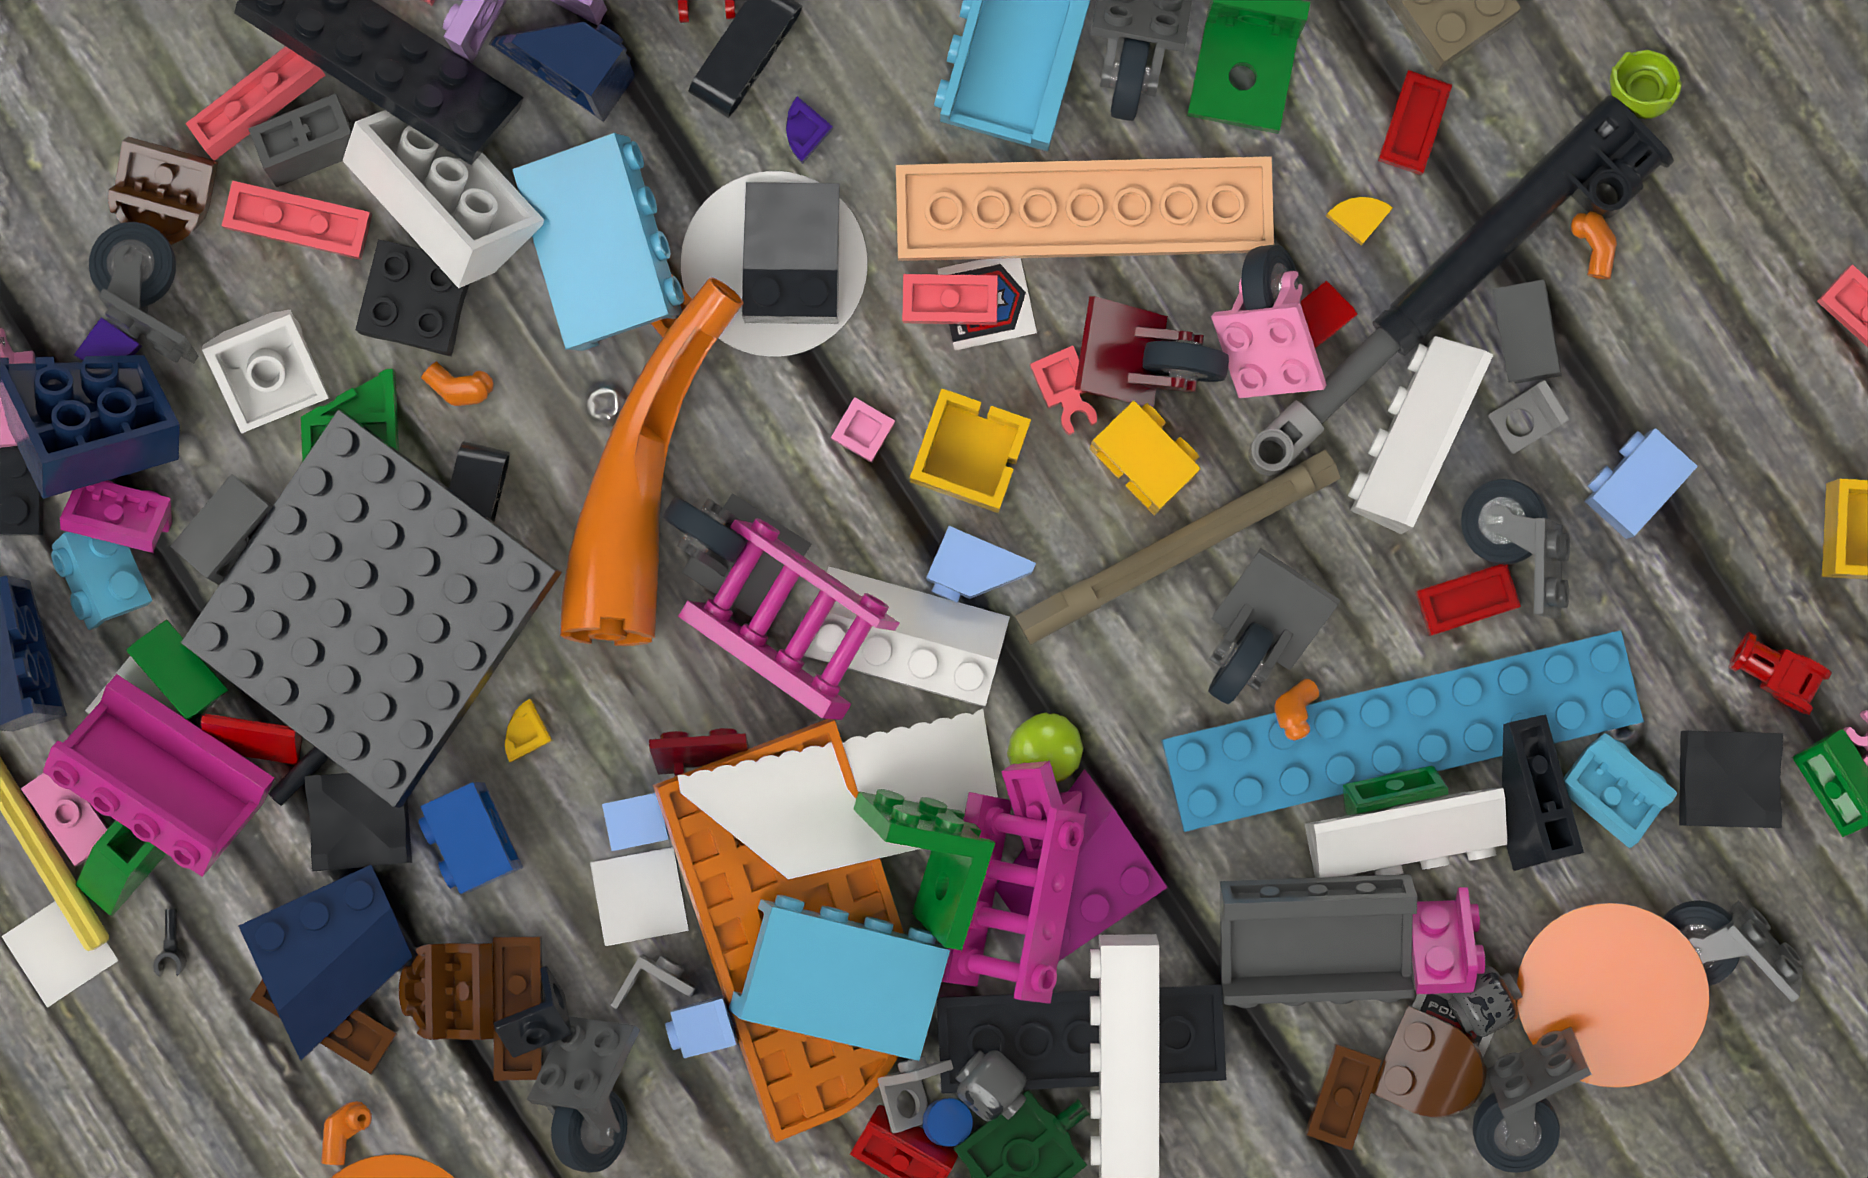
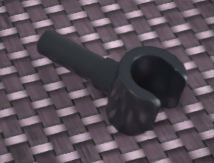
(170, 945)

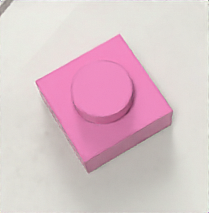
(863, 429)

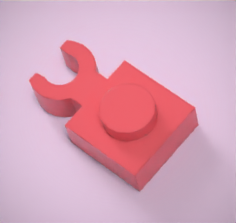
(1057, 382)

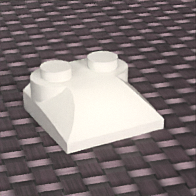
(264, 369)

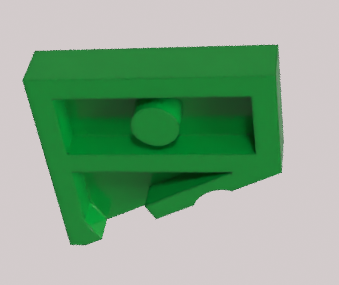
(370, 404)

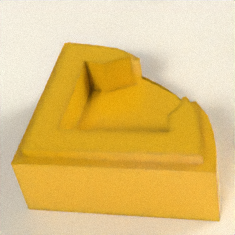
(1359, 216)
(525, 732)

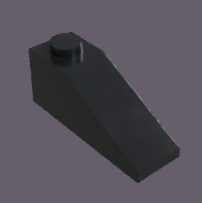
(1536, 797)

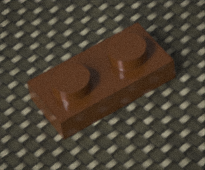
(1343, 1097)

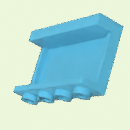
(1012, 68)
(599, 241)
(842, 978)

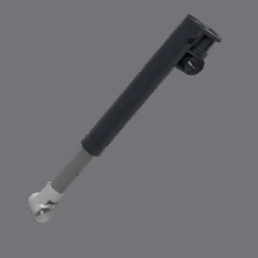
(1592, 153)

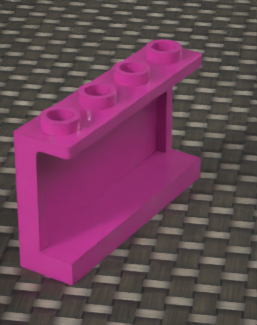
(159, 776)

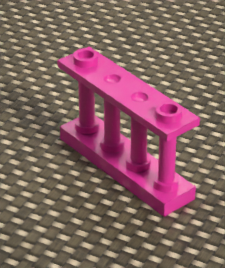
(749, 641)
(1052, 886)

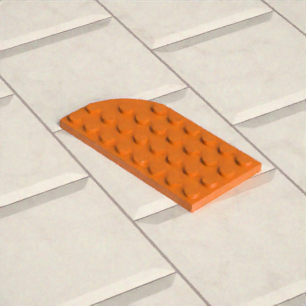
(794, 1074)

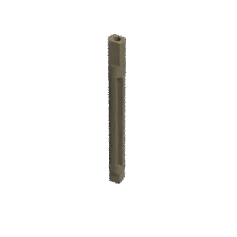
(1177, 547)

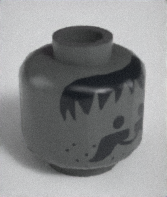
(1490, 1004)
(991, 1085)

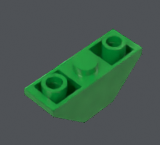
(117, 867)

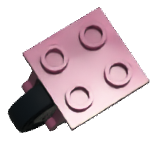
(1268, 330)

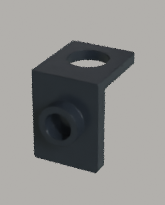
(537, 1024)

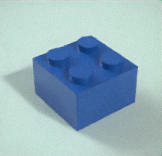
(469, 838)

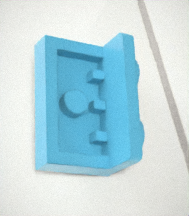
(100, 576)
(1617, 789)

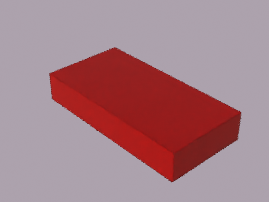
(1415, 122)
(1467, 599)

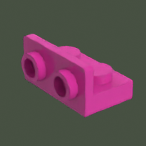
(118, 515)
(1445, 945)

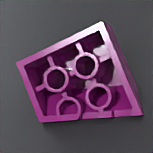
(1109, 873)

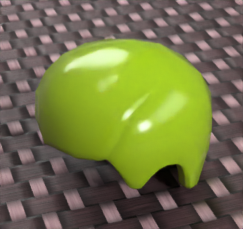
(1645, 83)
(1047, 739)

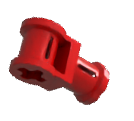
(1785, 674)

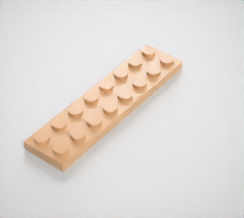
(1084, 208)

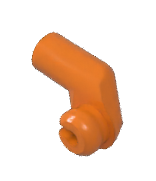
(1601, 240)
(458, 390)
(1292, 710)
(340, 1127)

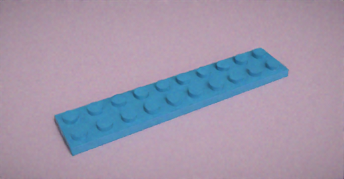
(1400, 728)

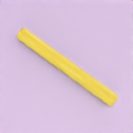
(49, 863)

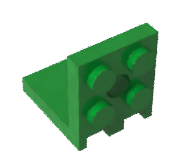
(1253, 36)
(954, 865)

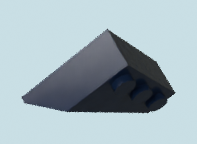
(575, 61)
(87, 419)
(27, 672)
(326, 954)

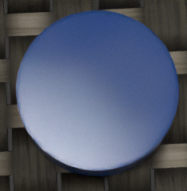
(947, 1122)

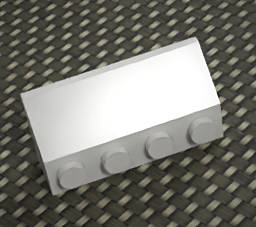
(454, 210)
(1419, 434)
(935, 648)
(1409, 834)

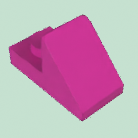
(1032, 792)

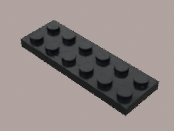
(392, 68)
(1054, 1039)

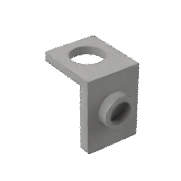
(1544, 406)
(662, 969)
(909, 1079)

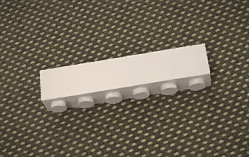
(1126, 1056)

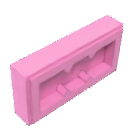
(67, 816)

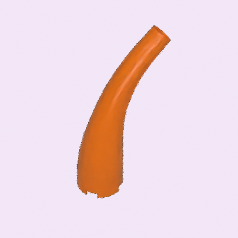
(616, 539)

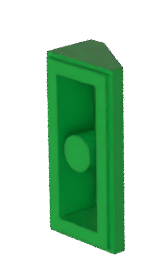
(177, 671)
(1838, 780)
(1393, 790)

